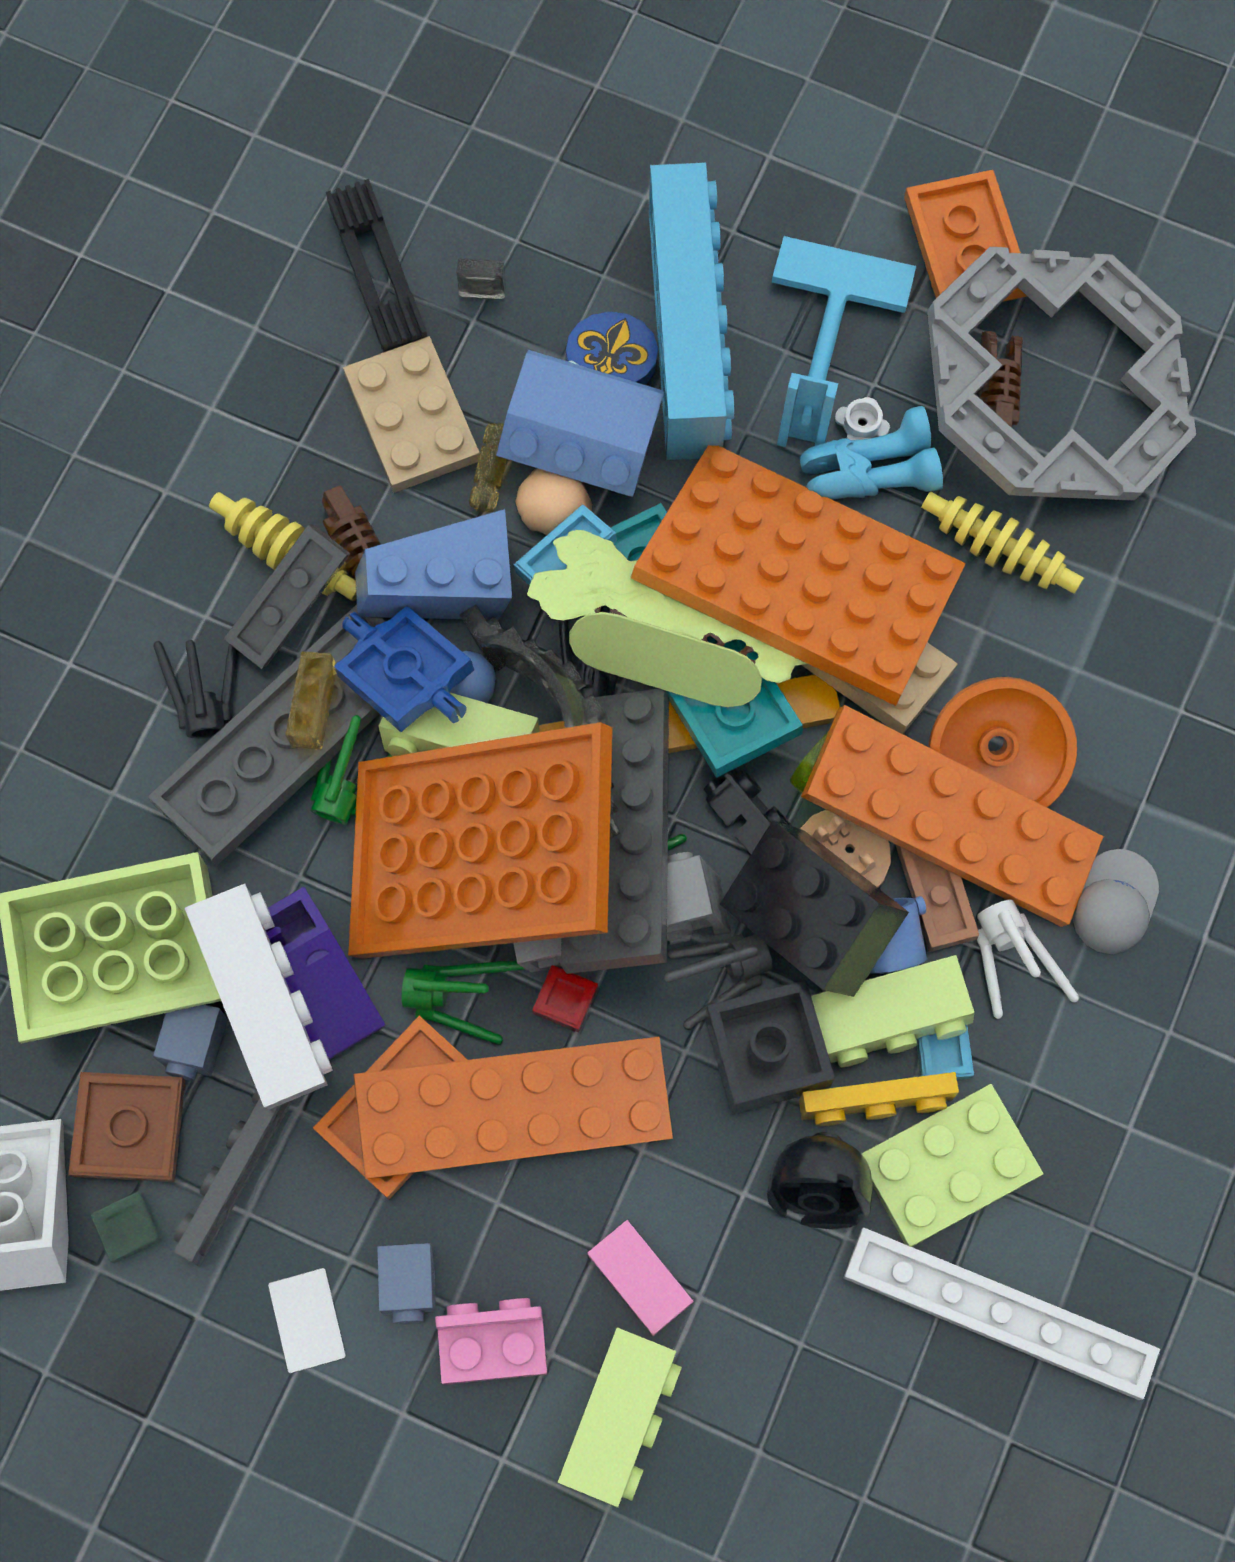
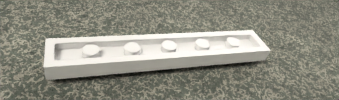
(1002, 1314)

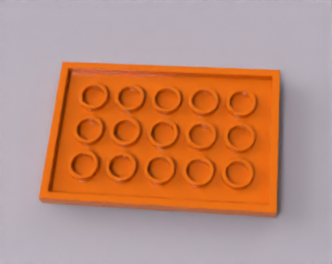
(799, 572)
(483, 844)

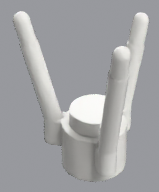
(1009, 929)

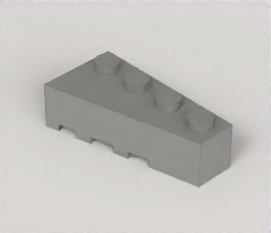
(692, 904)

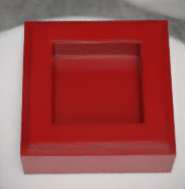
(565, 998)

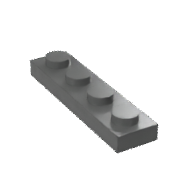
(225, 1184)

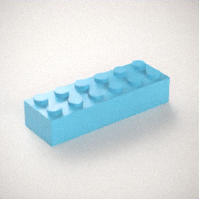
(689, 310)

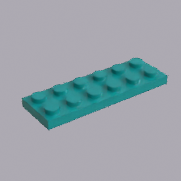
(722, 734)

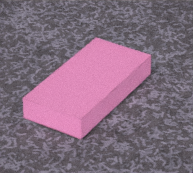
(640, 1277)

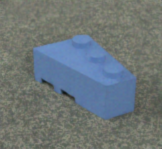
(439, 572)

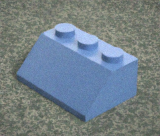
(580, 423)

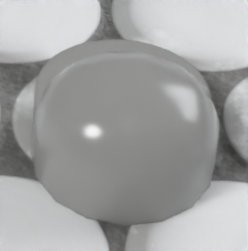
(1116, 901)

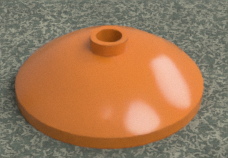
(1036, 734)

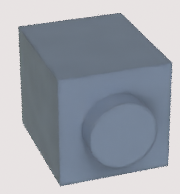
(190, 1041)
(406, 1282)

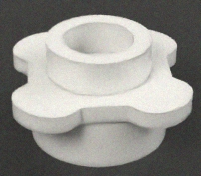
(865, 409)

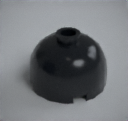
(822, 1181)

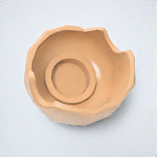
(549, 499)

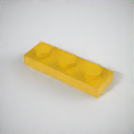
(878, 1098)

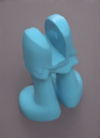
(854, 457)

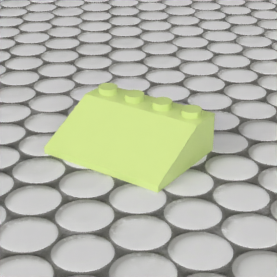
(106, 947)

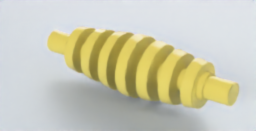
(271, 536)
(1002, 542)

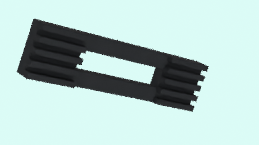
(357, 212)

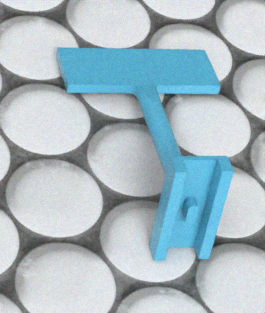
(842, 278)

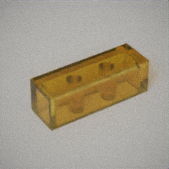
(311, 700)

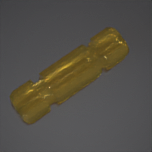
(488, 471)

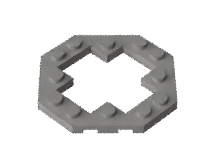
(1073, 465)

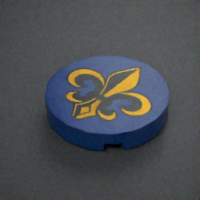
(615, 346)

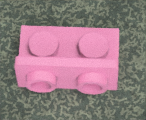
(491, 1342)

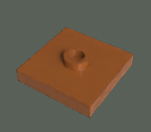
(127, 1127)

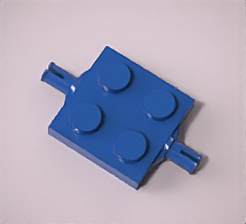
(404, 668)

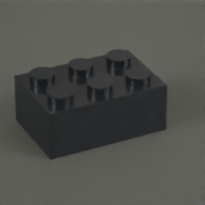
(813, 909)

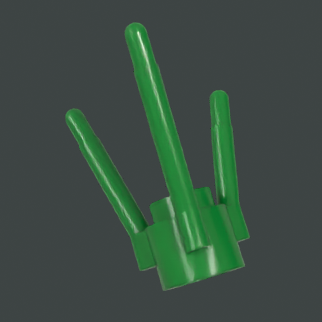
(335, 796)
(429, 988)

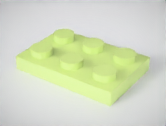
(950, 1166)

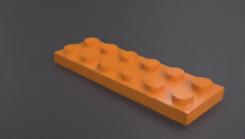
(952, 816)
(512, 1107)

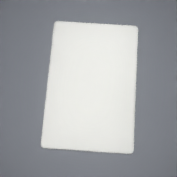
(306, 1320)

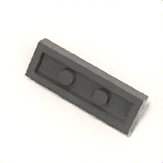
(287, 596)

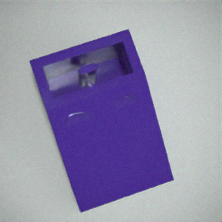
(323, 974)

